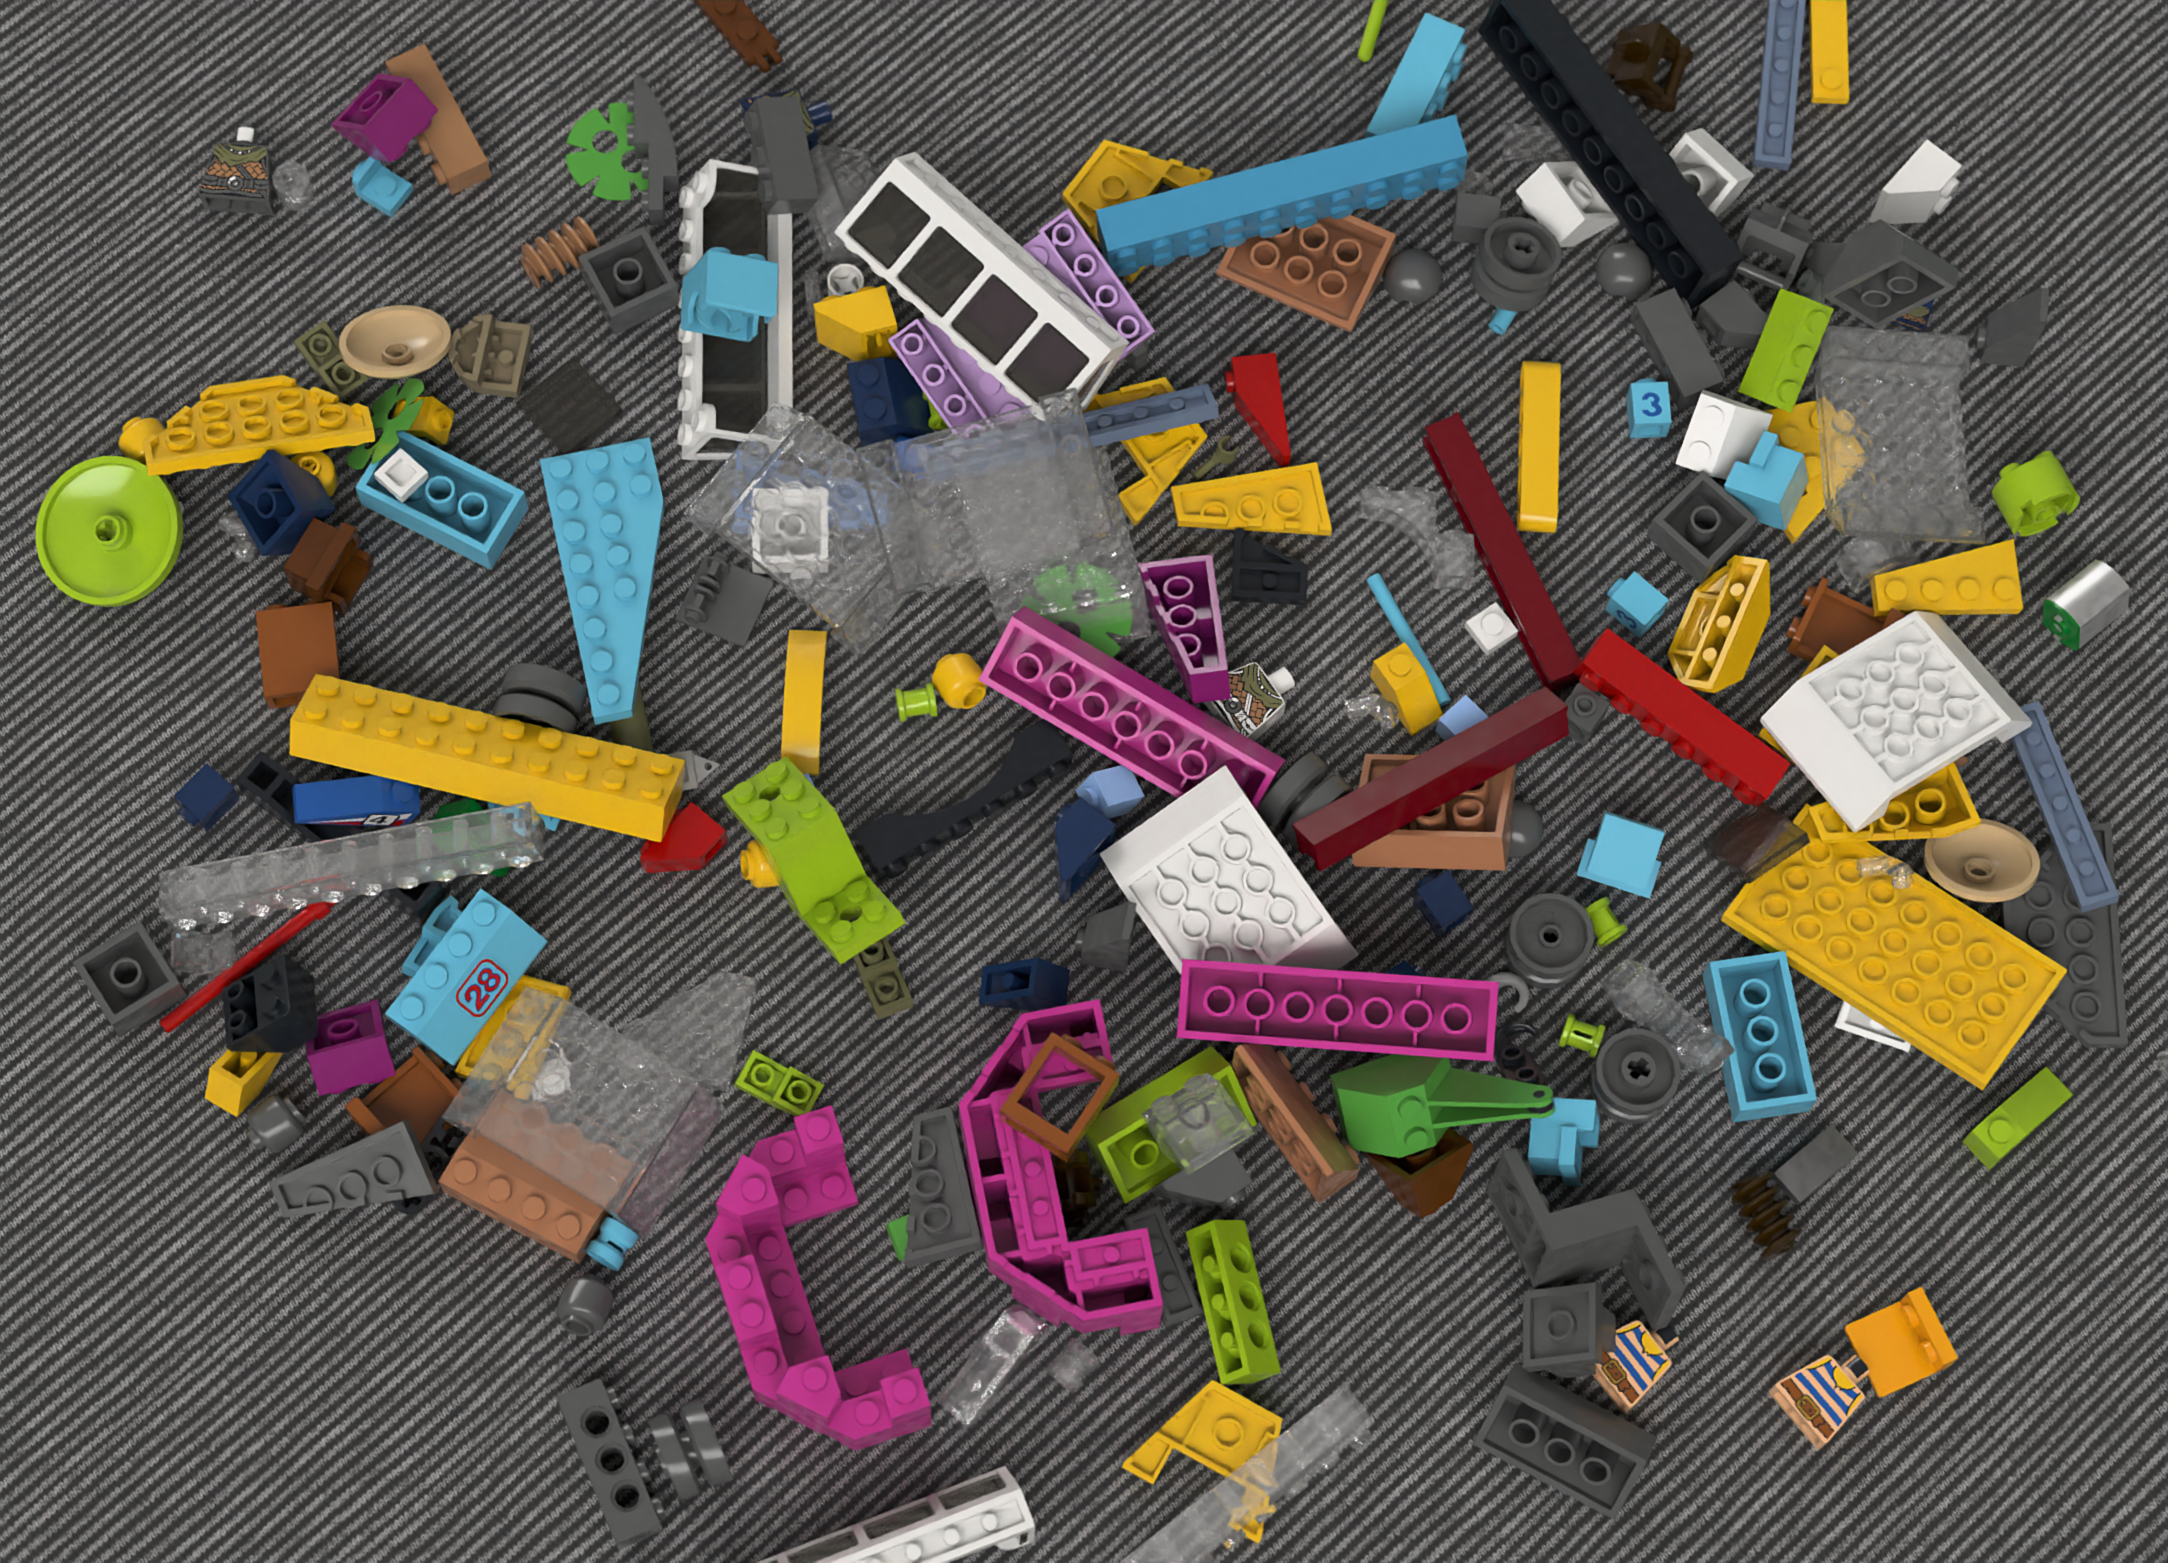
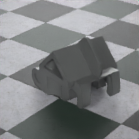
(1779, 235)

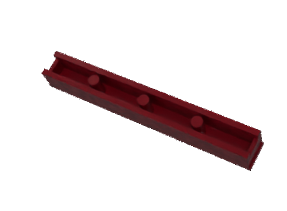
(1502, 552)
(1432, 778)

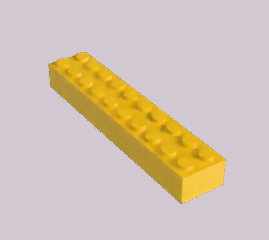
(487, 757)

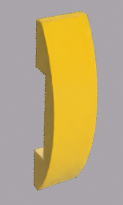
(804, 699)

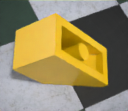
(1408, 687)
(239, 1079)

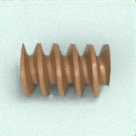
(557, 251)

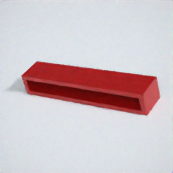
(1681, 718)

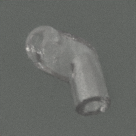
(245, 545)
(1375, 705)
(1887, 865)

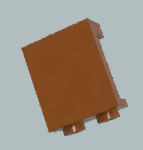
(1833, 622)
(294, 648)
(414, 1093)

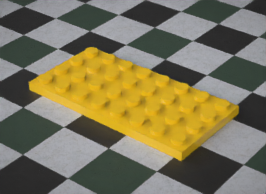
(1899, 954)

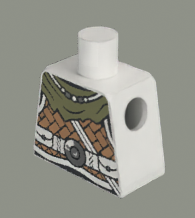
(1254, 700)

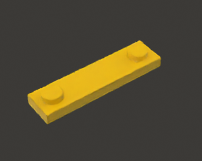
(1828, 51)

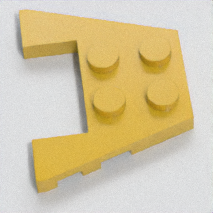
(1122, 175)
(1801, 433)
(1158, 454)
(1214, 1430)

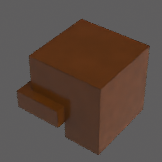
(328, 564)

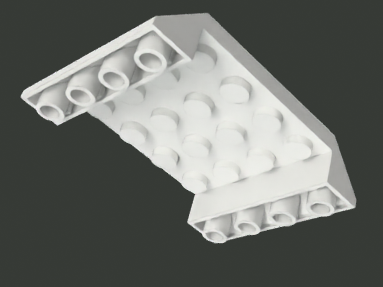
(1890, 715)
(1222, 885)

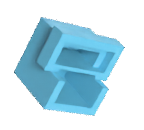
(1770, 483)
(1623, 855)
(1559, 1139)

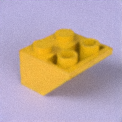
(857, 323)

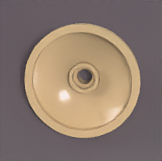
(395, 341)
(1983, 862)

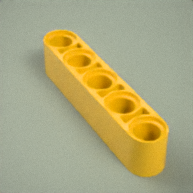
(1538, 446)

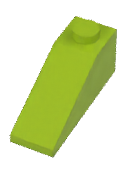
(2017, 1118)

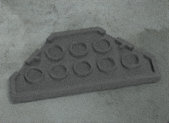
(2087, 944)

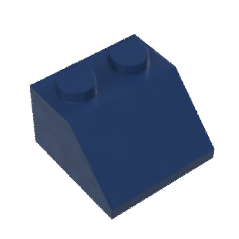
(886, 401)
(279, 503)
(1079, 840)

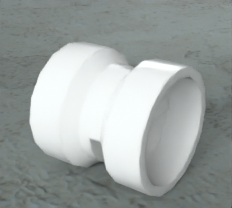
(844, 279)

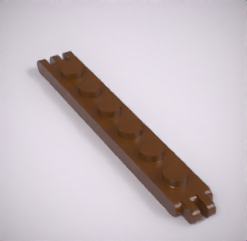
(742, 31)

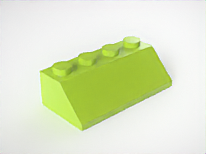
(1124, 1141)

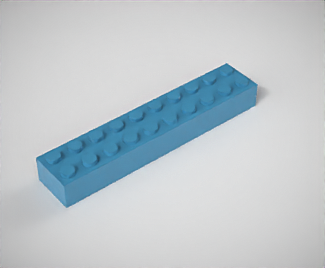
(1282, 195)

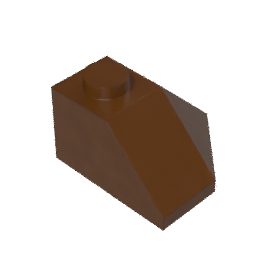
(1428, 1177)

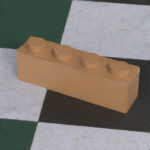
(449, 138)

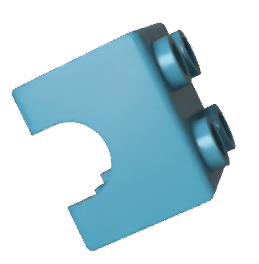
(728, 294)

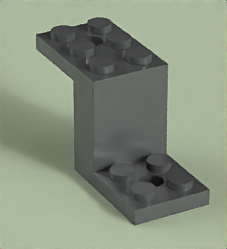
(1586, 1239)

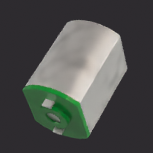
(2086, 605)

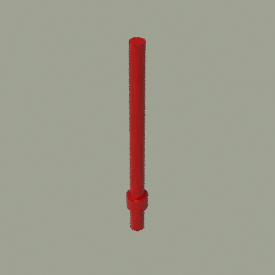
(246, 963)

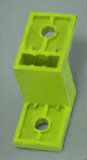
(813, 859)

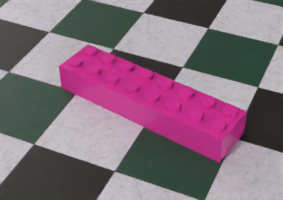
(1121, 711)
(1338, 1010)

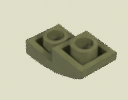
(323, 355)
(882, 979)

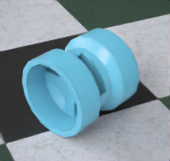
(611, 1244)

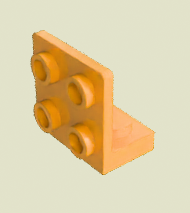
(1901, 1343)

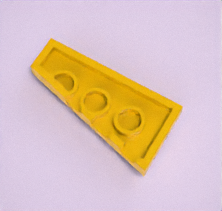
(1259, 501)
(1957, 584)

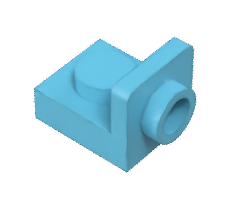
(380, 186)

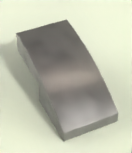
(1814, 1165)

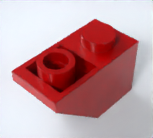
(687, 844)

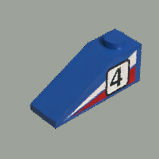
(356, 802)

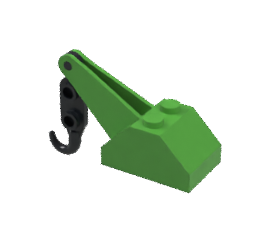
(1411, 1100)

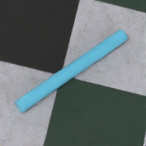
(1405, 634)

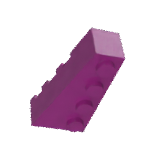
(1188, 616)

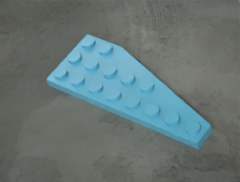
(607, 536)

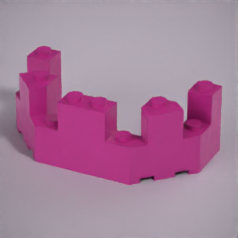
(774, 1188)
(1016, 1196)

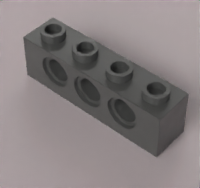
(626, 1524)

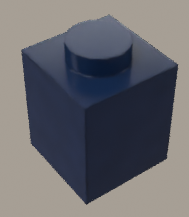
(205, 798)
(1442, 903)

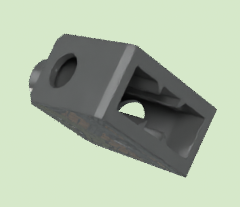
(239, 176)

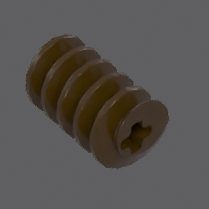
(1766, 1215)

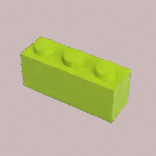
(1785, 350)

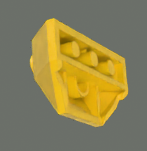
(1722, 625)

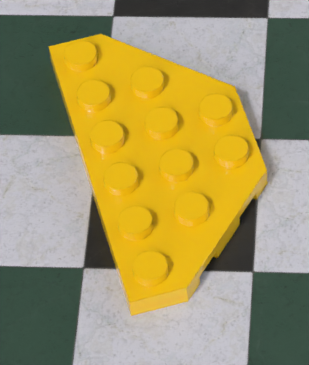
(254, 416)

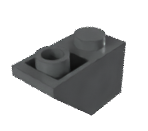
(1733, 317)

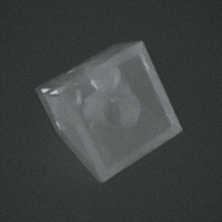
(1197, 1123)

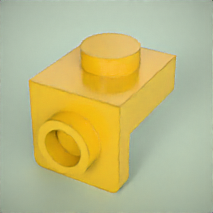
(432, 421)

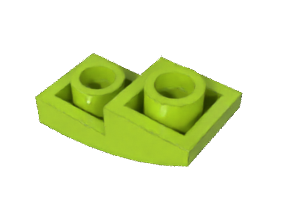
(778, 1085)

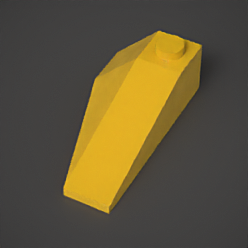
(1927, 810)

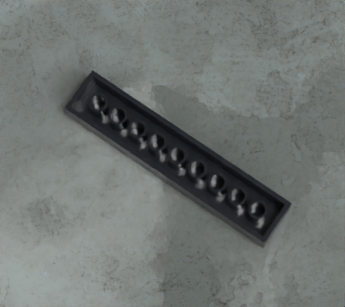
(1612, 147)

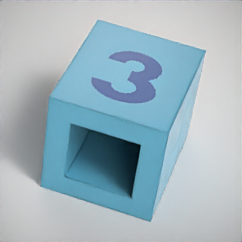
(1648, 409)
(1636, 603)

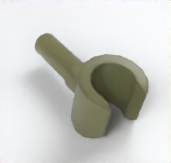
(1218, 457)

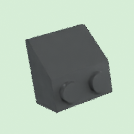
(1215, 1183)

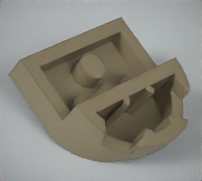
(491, 355)

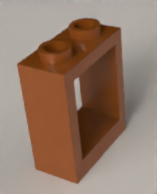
(1037, 1128)

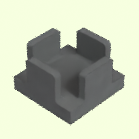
(1566, 1330)

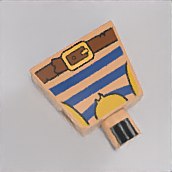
(1635, 1363)
(1821, 1396)

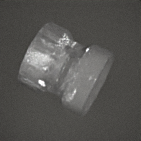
(297, 193)
(1070, 1369)

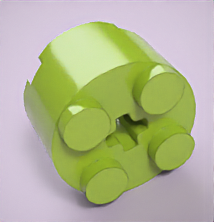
(2034, 494)

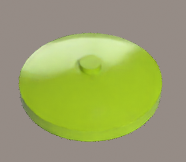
(109, 531)

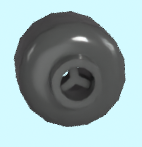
(275, 1123)
(584, 1305)

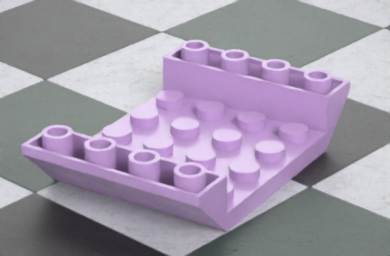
(952, 376)

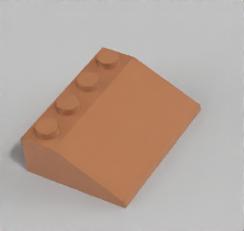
(1315, 269)
(1459, 834)
(1293, 1120)
(521, 1197)

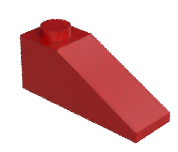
(1259, 400)

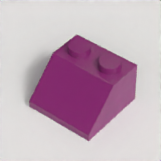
(386, 117)
(350, 1049)

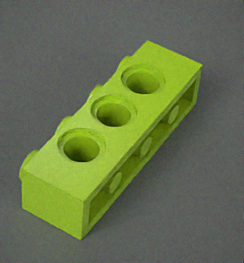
(1233, 1302)

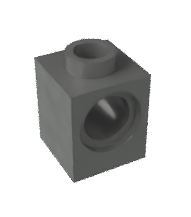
(1584, 713)

